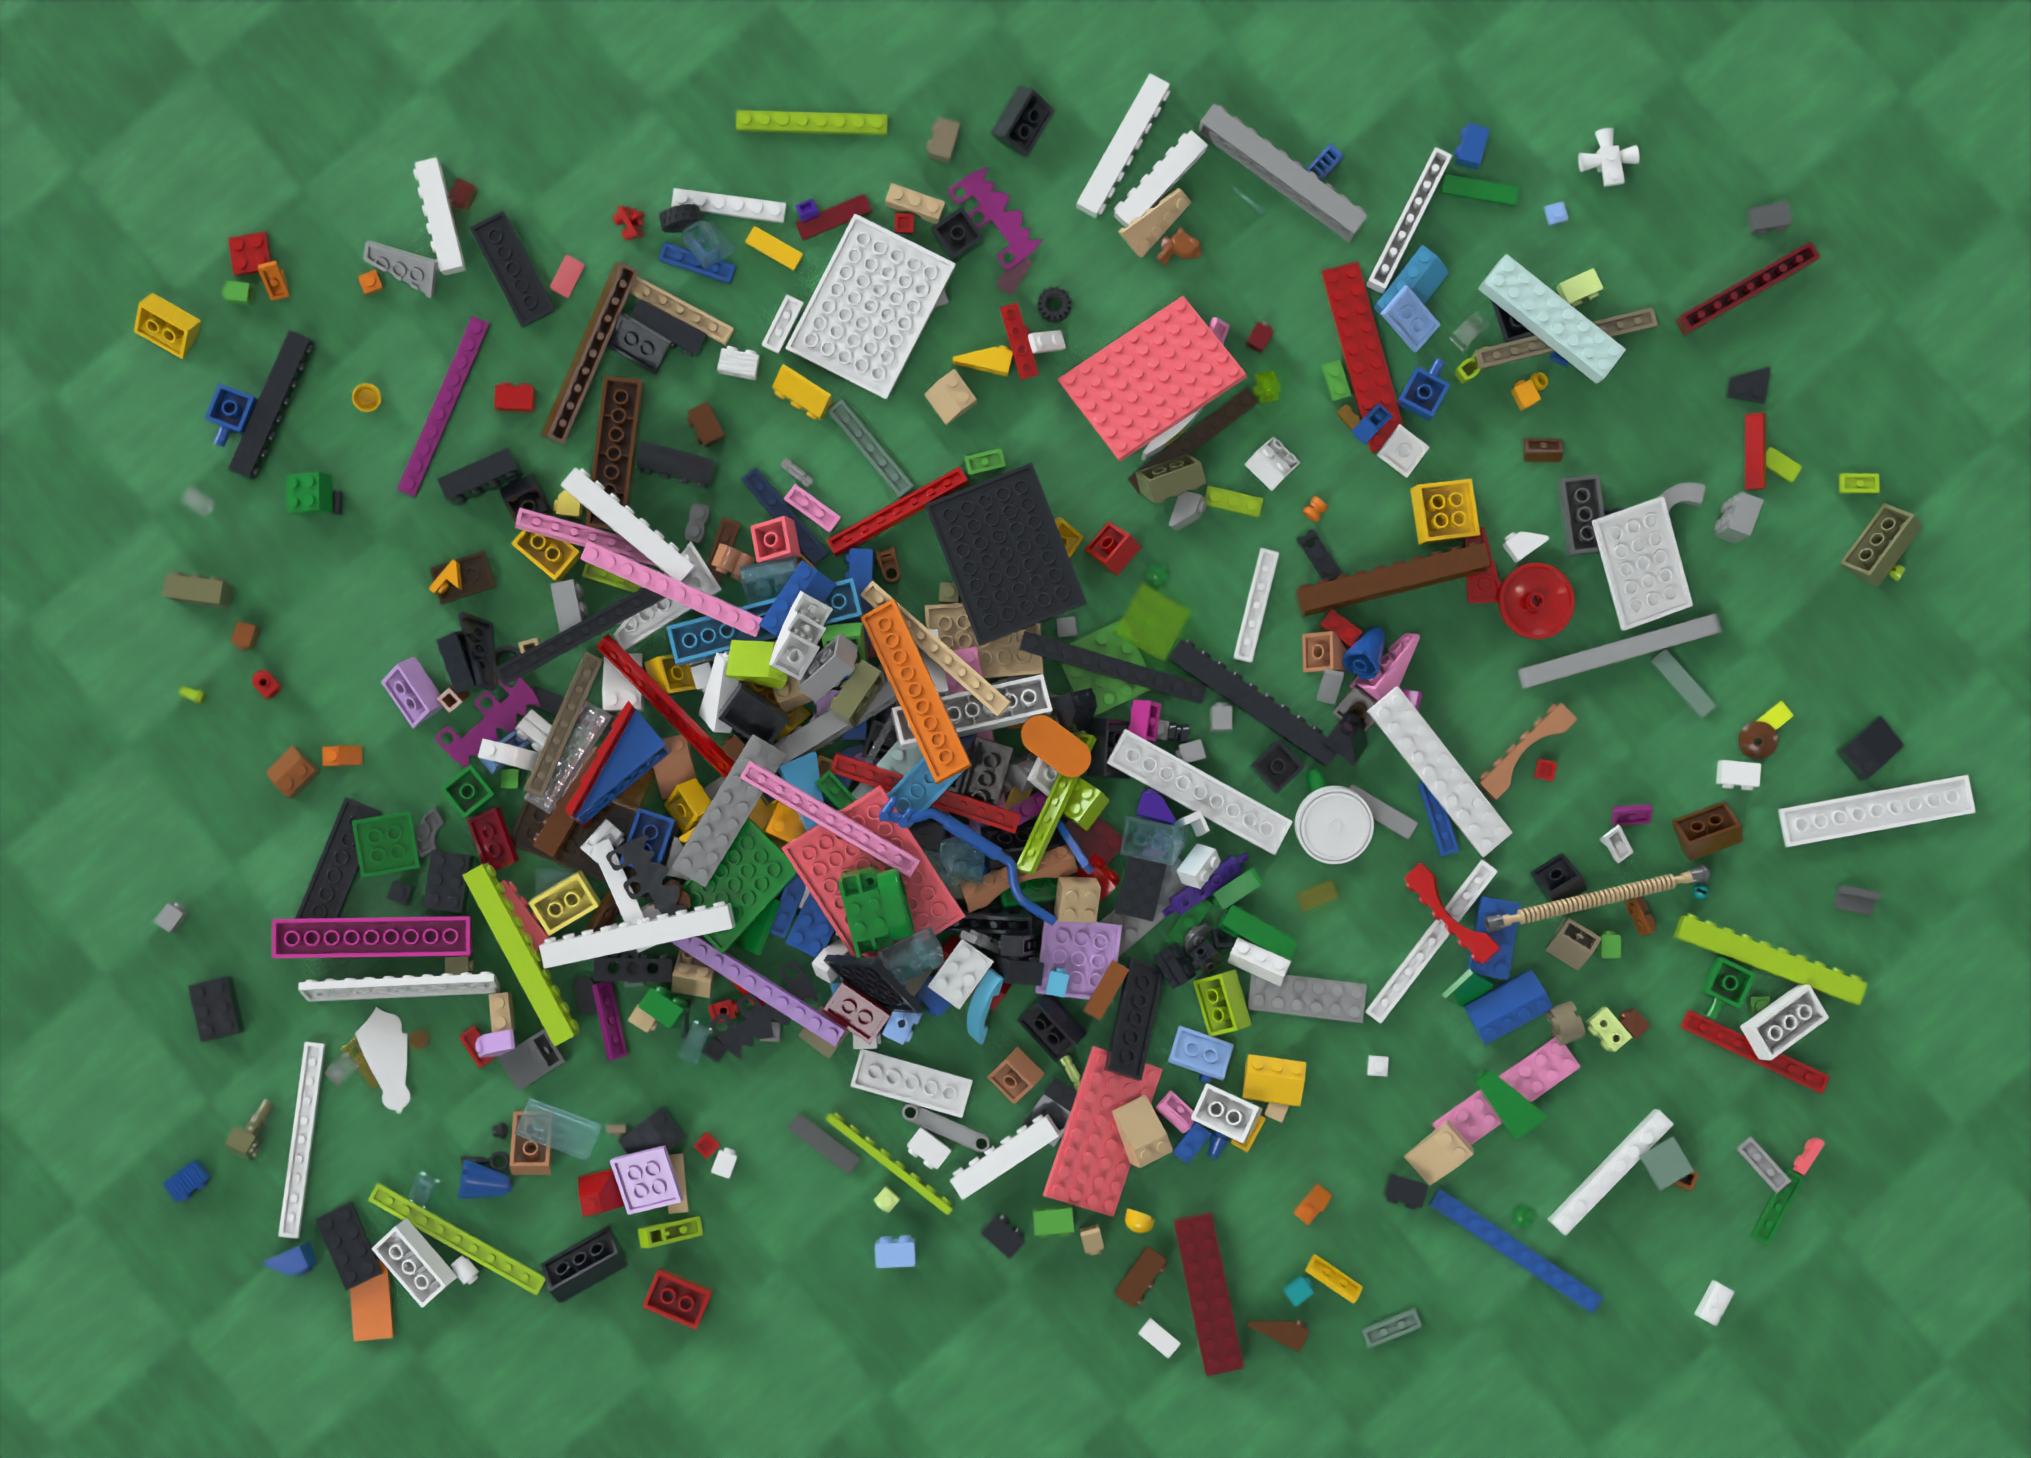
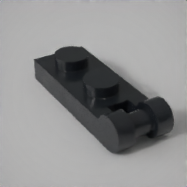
(1318, 556)

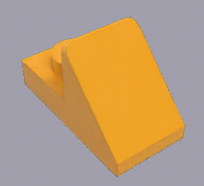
(449, 574)

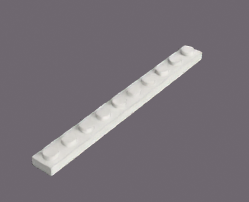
(1430, 942)
(302, 1140)

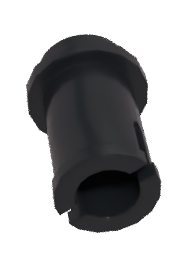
(337, 502)

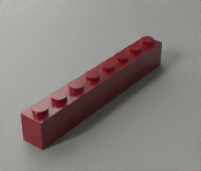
(1747, 288)

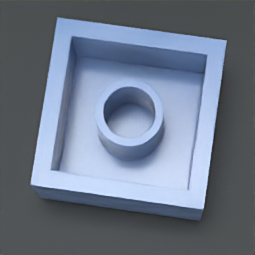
(895, 1252)

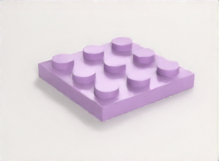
(646, 1180)

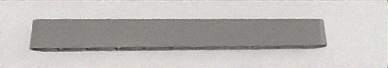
(1619, 651)

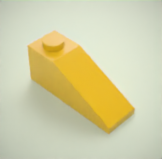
(990, 360)

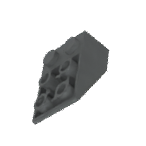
(532, 1060)

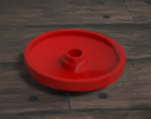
(1536, 601)

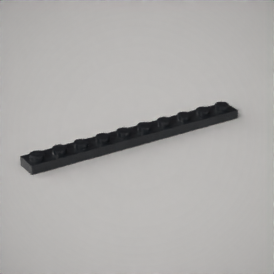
(577, 635)
(1112, 667)

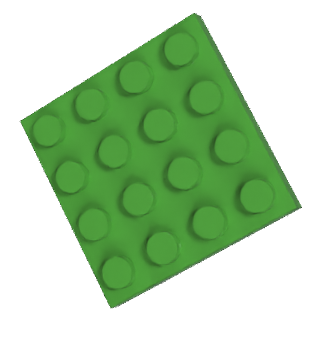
(1108, 691)

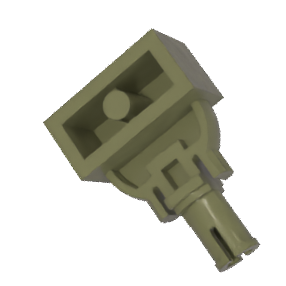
(245, 1142)

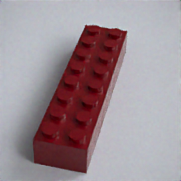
(1208, 1293)

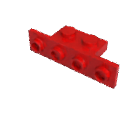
(1019, 341)

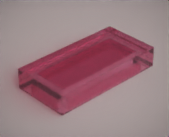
(1012, 277)

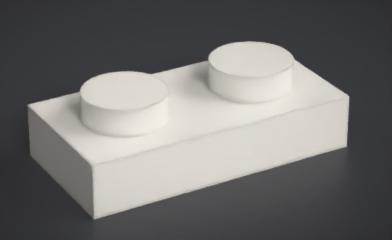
(1046, 341)

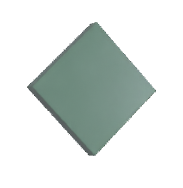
(1666, 1163)

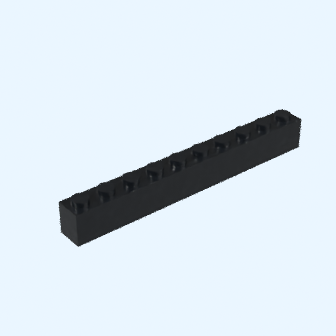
(1251, 701)

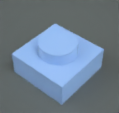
(1556, 213)

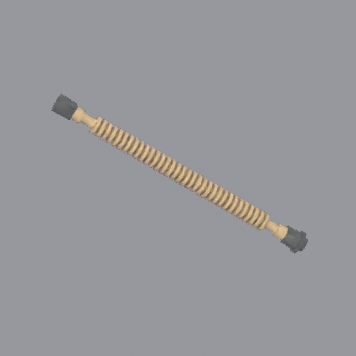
(1598, 898)

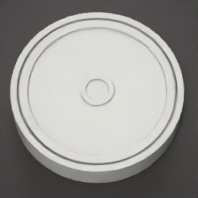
(1334, 824)

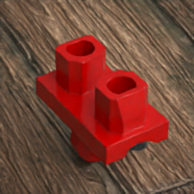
(632, 220)

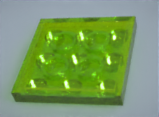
(1152, 621)

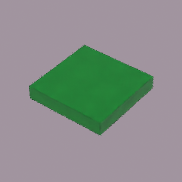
(1467, 988)

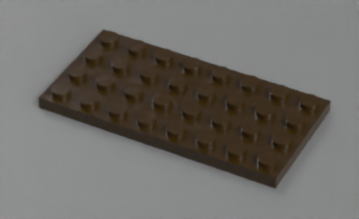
(571, 855)

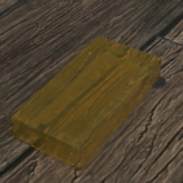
(1317, 895)

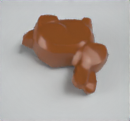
(1180, 244)

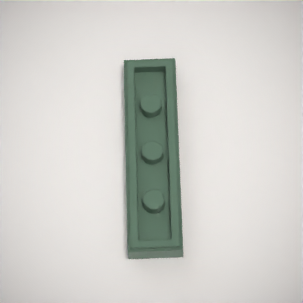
(1683, 683)

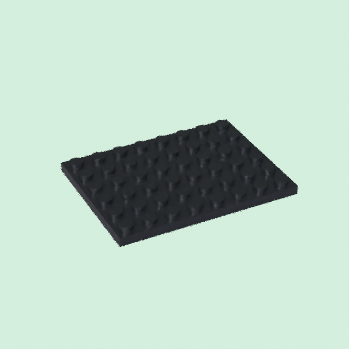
(1005, 554)

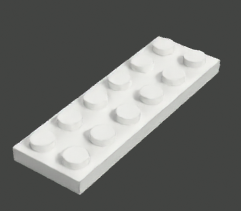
(911, 1083)

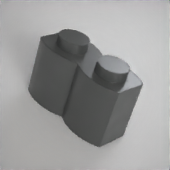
(699, 519)

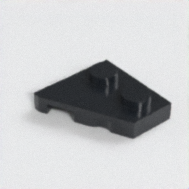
(1749, 386)

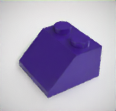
(1154, 807)

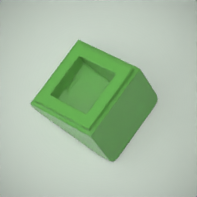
(510, 778)

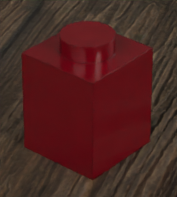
(1259, 337)

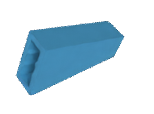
(803, 774)

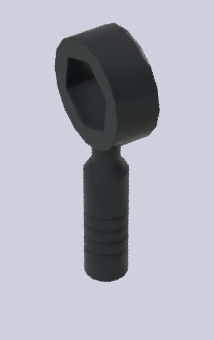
(482, 1160)

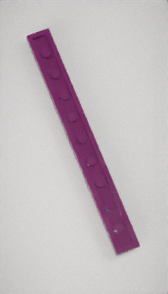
(443, 406)

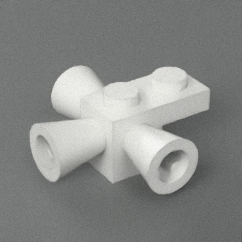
(1609, 158)

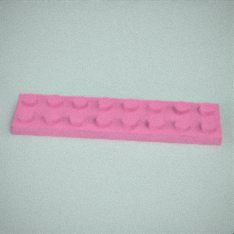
(1528, 1077)

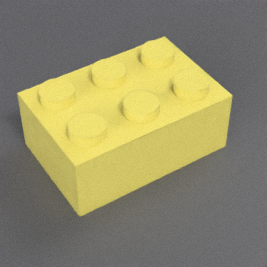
(564, 902)

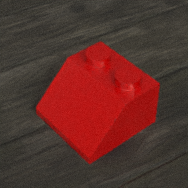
(1113, 548)

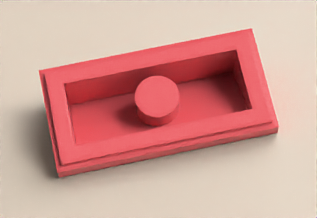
(567, 276)

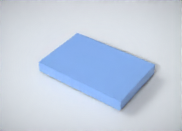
(1410, 318)
(1200, 1053)

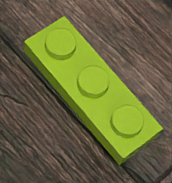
(1233, 501)

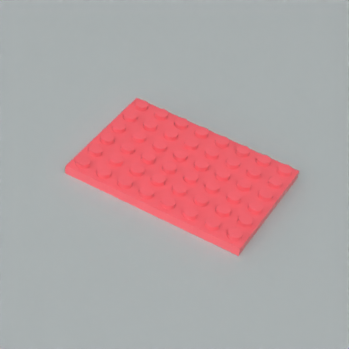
(1151, 378)
(822, 857)

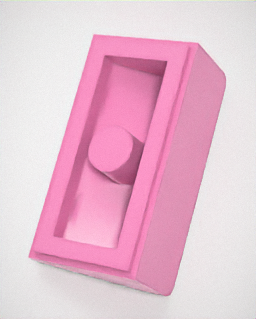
(1176, 1112)

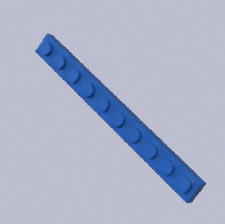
(795, 889)
(1516, 1251)

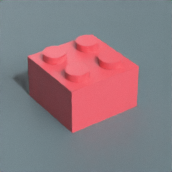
(775, 539)

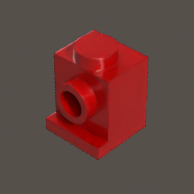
(271, 688)
(731, 1007)

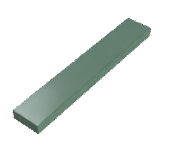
(870, 448)

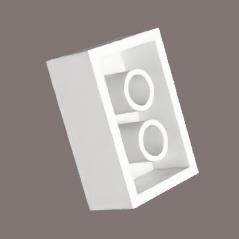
(960, 973)

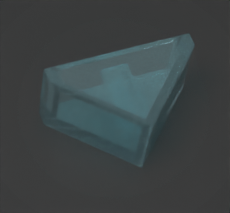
(422, 1189)

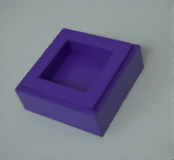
(807, 210)

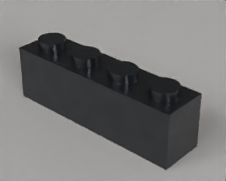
(681, 334)

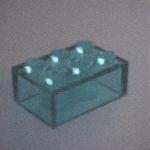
(766, 579)
(913, 955)

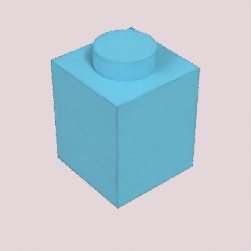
(1057, 982)

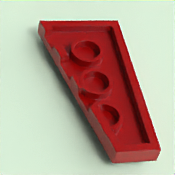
(1483, 586)

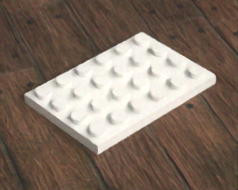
(1642, 563)

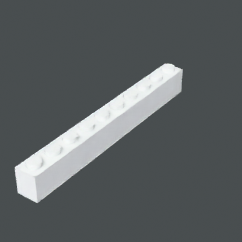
(637, 935)

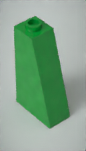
(1510, 1107)

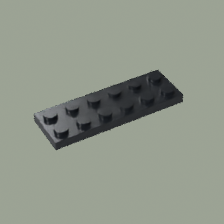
(512, 269)
(1134, 1019)

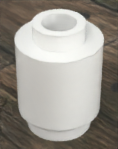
(465, 1270)

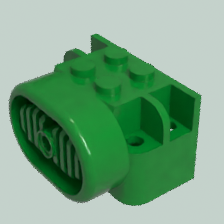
(875, 908)

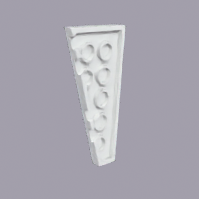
(664, 612)

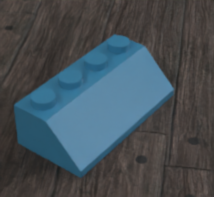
(1421, 274)

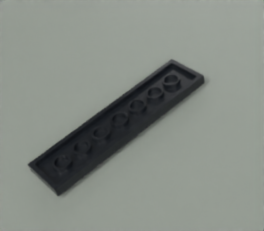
(336, 865)

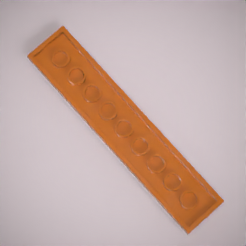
(916, 691)

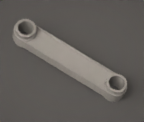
(946, 1127)

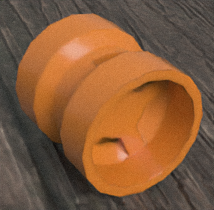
(1315, 509)

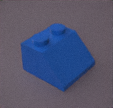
(297, 1260)

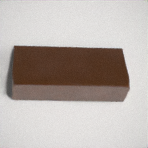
(1542, 450)

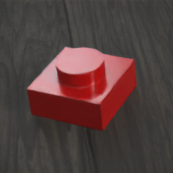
(904, 223)
(1545, 770)
(707, 1145)

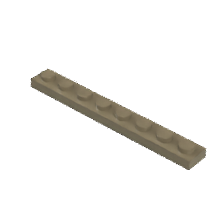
(563, 725)

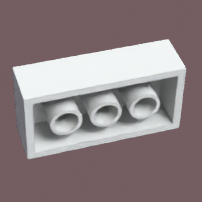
(1784, 1022)
(414, 1262)

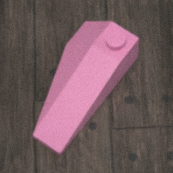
(1392, 667)

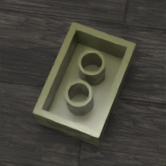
(1170, 478)
(197, 589)
(857, 693)

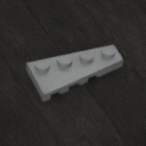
(405, 266)

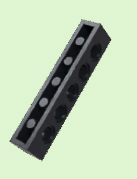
(996, 920)

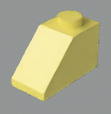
(568, 506)

